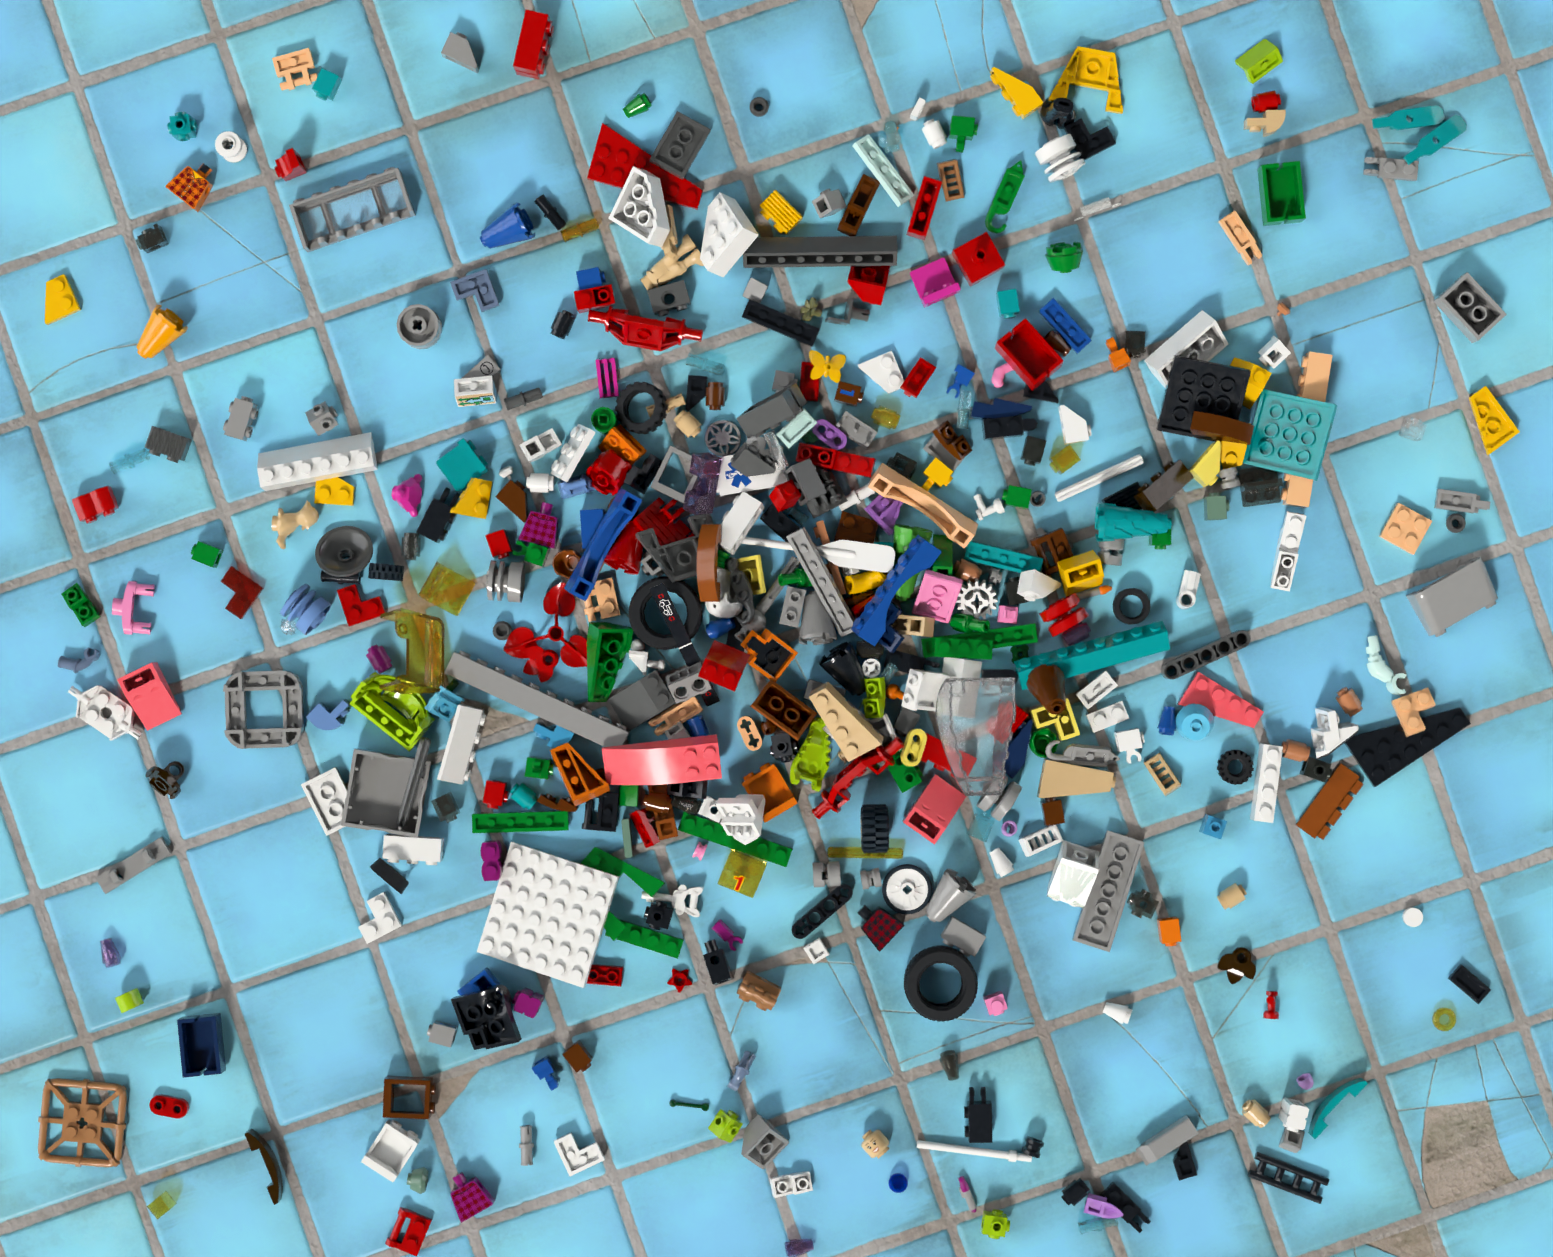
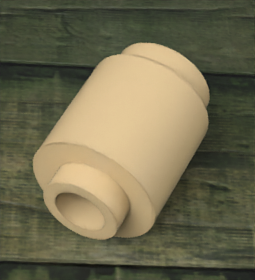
(688, 424)
(1232, 896)
(1255, 1113)

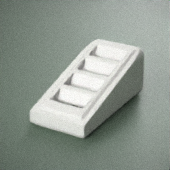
(1025, 844)

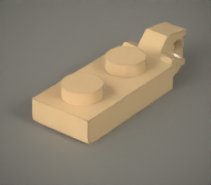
(671, 240)

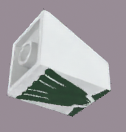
(1073, 874)

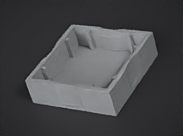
(377, 792)

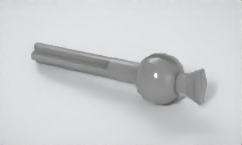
(759, 620)

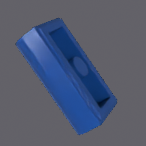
(698, 726)

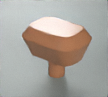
(1283, 309)

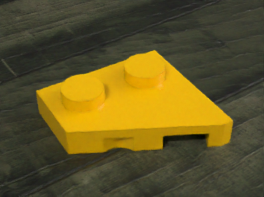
(59, 300)
(1232, 454)
(334, 492)
(474, 499)

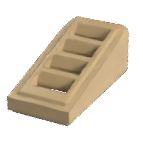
(1171, 788)

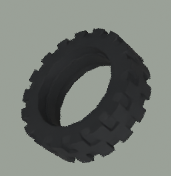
(625, 399)

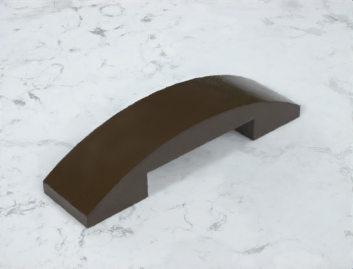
(256, 1142)

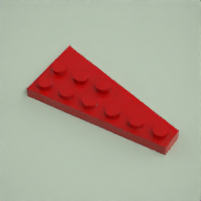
(615, 158)

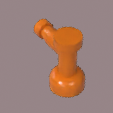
(893, 692)

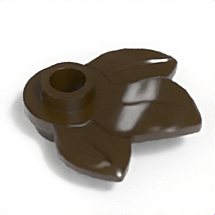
(1237, 968)

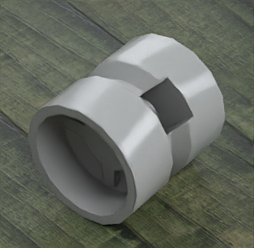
(1115, 557)
(833, 874)

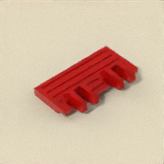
(662, 522)

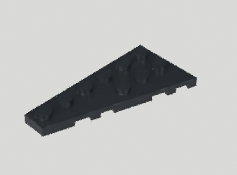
(1389, 750)

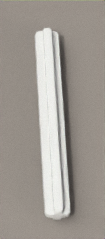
(1099, 478)

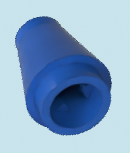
(719, 627)
(1167, 722)

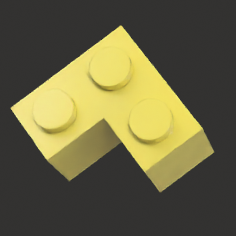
(1064, 721)

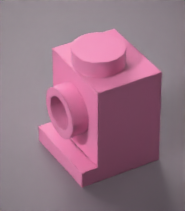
(995, 1003)

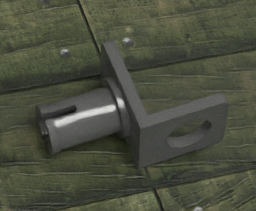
(850, 312)

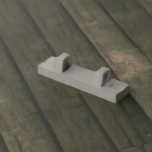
(133, 865)

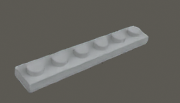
(821, 581)

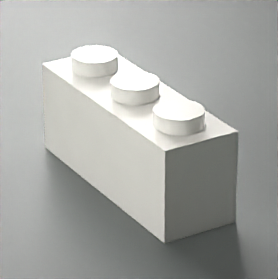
(739, 521)
(413, 849)

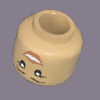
(875, 1143)

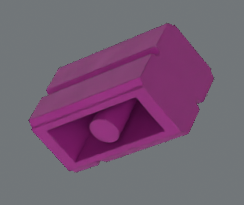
(527, 1002)

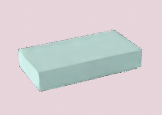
(796, 428)

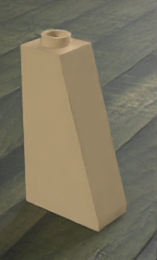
(1068, 779)

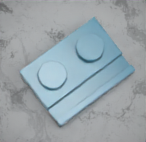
(444, 703)

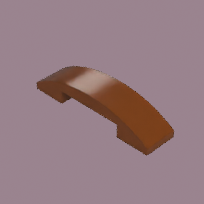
(707, 562)
(664, 822)

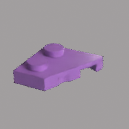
(884, 512)

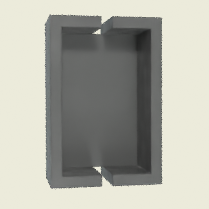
(772, 411)

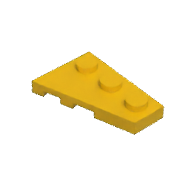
(1491, 420)

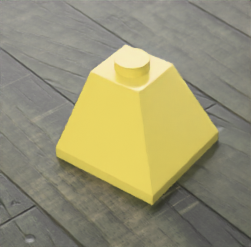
(1207, 465)

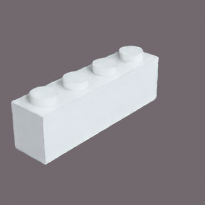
(1266, 783)

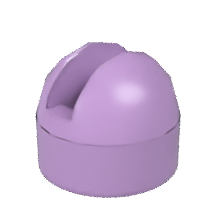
(1013, 829)
(1305, 1081)

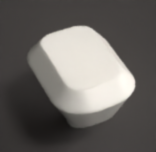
(505, 472)

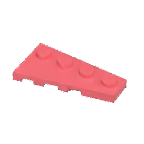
(1220, 701)

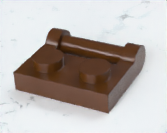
(1058, 547)

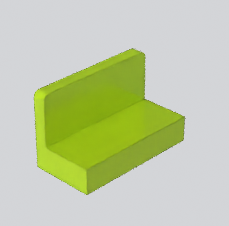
(1259, 60)

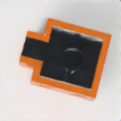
(768, 653)

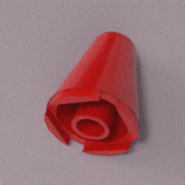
(626, 551)

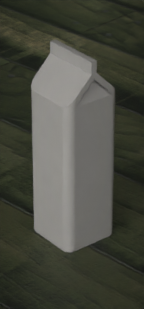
(1167, 1140)

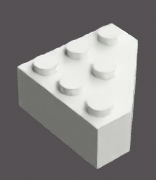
(642, 208)
(725, 235)

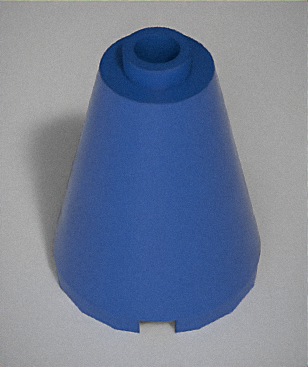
(508, 228)

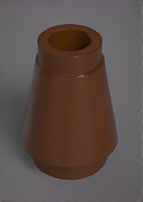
(1057, 343)

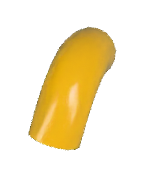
(864, 581)

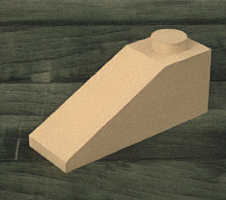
(914, 625)

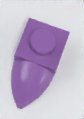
(1099, 1207)

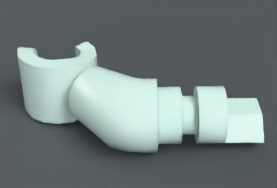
(1379, 669)

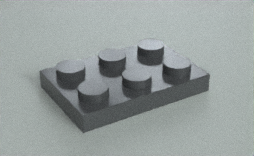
(680, 145)

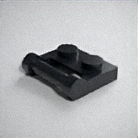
(606, 813)

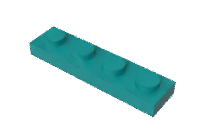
(1002, 557)

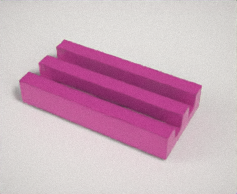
(599, 376)

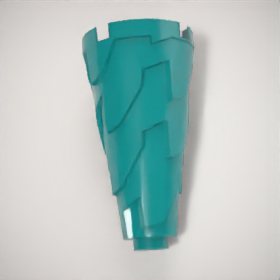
(1124, 522)

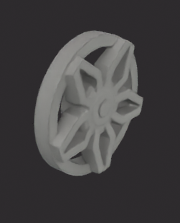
(722, 438)

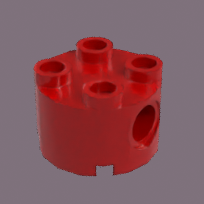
(608, 472)

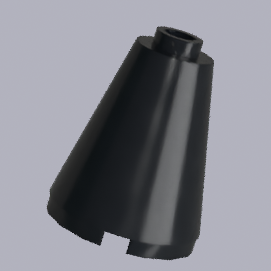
(845, 668)

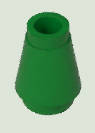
(637, 106)

